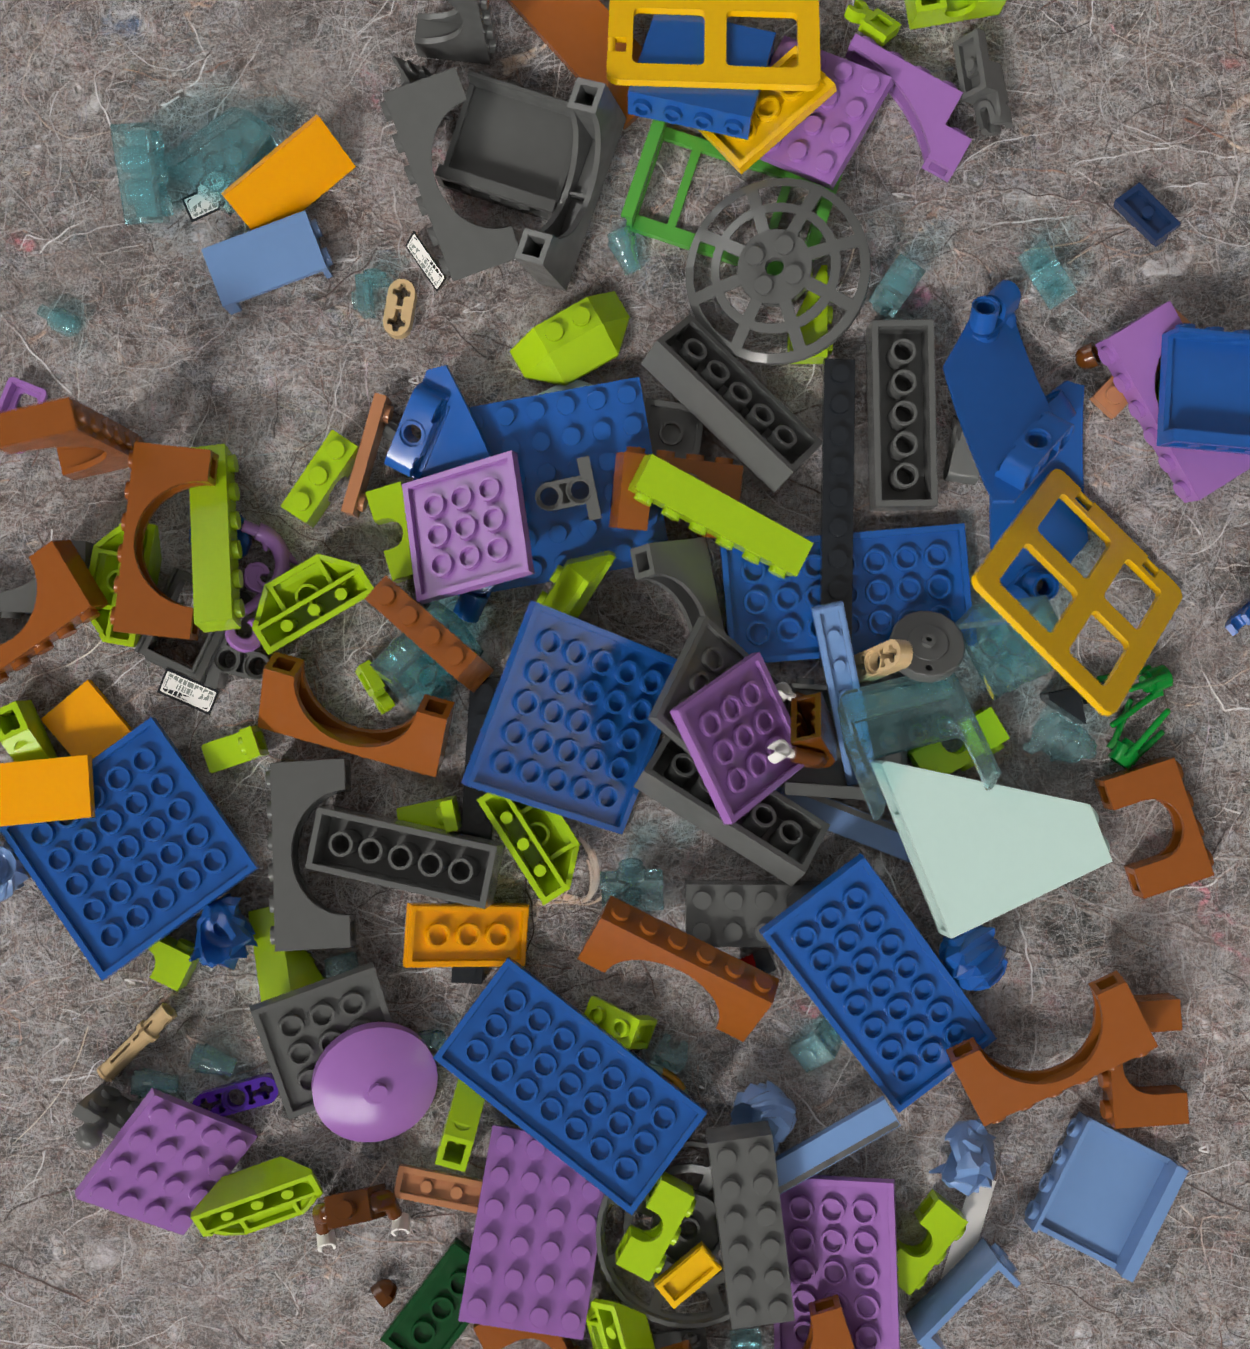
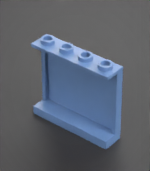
(1105, 1195)

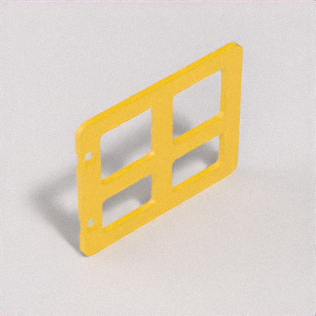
(714, 70)
(1086, 593)

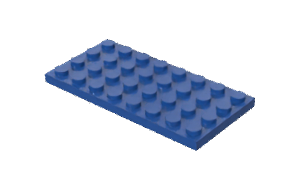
(891, 577)
(876, 981)
(570, 1085)

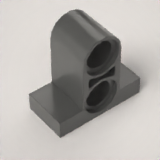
(959, 461)
(564, 487)
(244, 665)

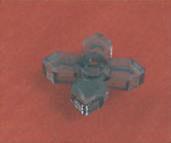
(634, 885)

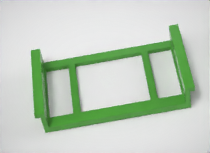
(681, 238)

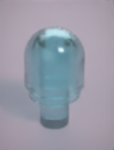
(60, 320)

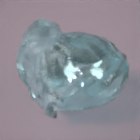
(1061, 739)

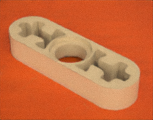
(869, 659)

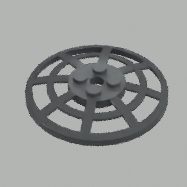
(791, 283)
(707, 1231)

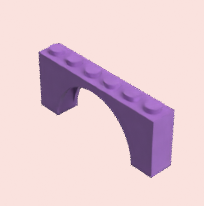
(1133, 360)

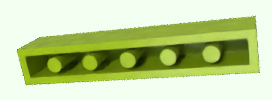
(719, 516)
(216, 548)

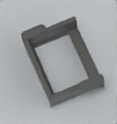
(210, 647)

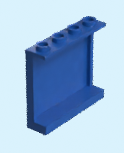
(681, 41)
(1205, 389)

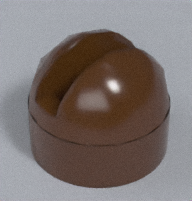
(1087, 356)
(384, 1292)

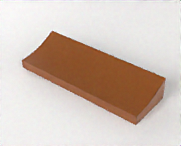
(579, 38)

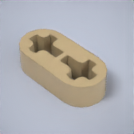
(407, 309)

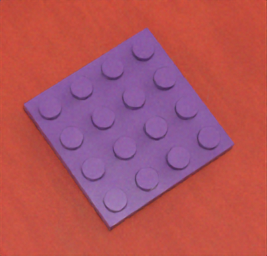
(830, 134)
(467, 528)
(729, 735)
(165, 1162)

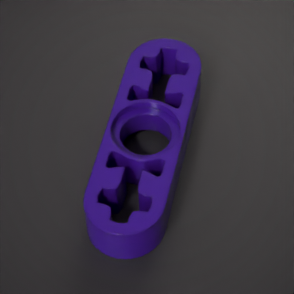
(260, 1098)

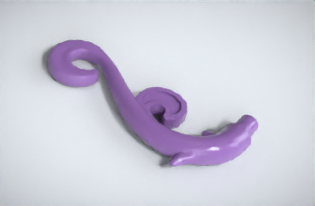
(282, 556)

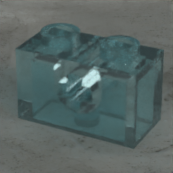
(1047, 274)
(896, 286)

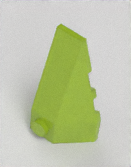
(279, 970)

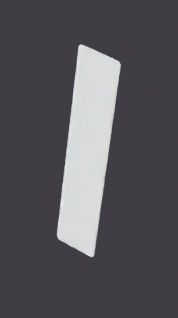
(975, 1211)

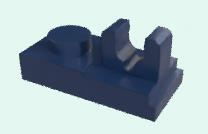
(1146, 214)

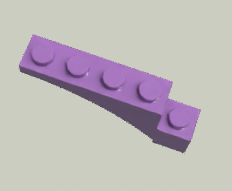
(924, 102)

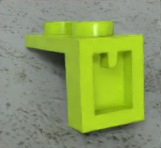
(235, 749)
(437, 813)
(628, 1029)

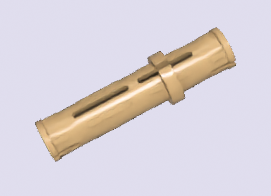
(145, 1033)

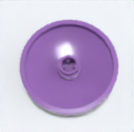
(374, 1082)

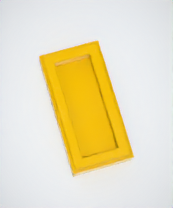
(687, 1274)

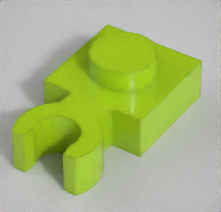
(872, 23)
(374, 687)

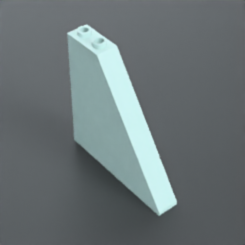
(988, 848)

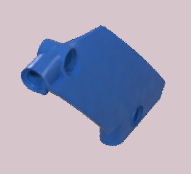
(1000, 398)
(447, 441)
(1061, 525)

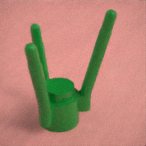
(1151, 680)
(1127, 752)

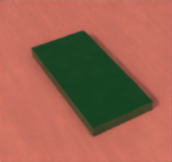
(433, 1310)

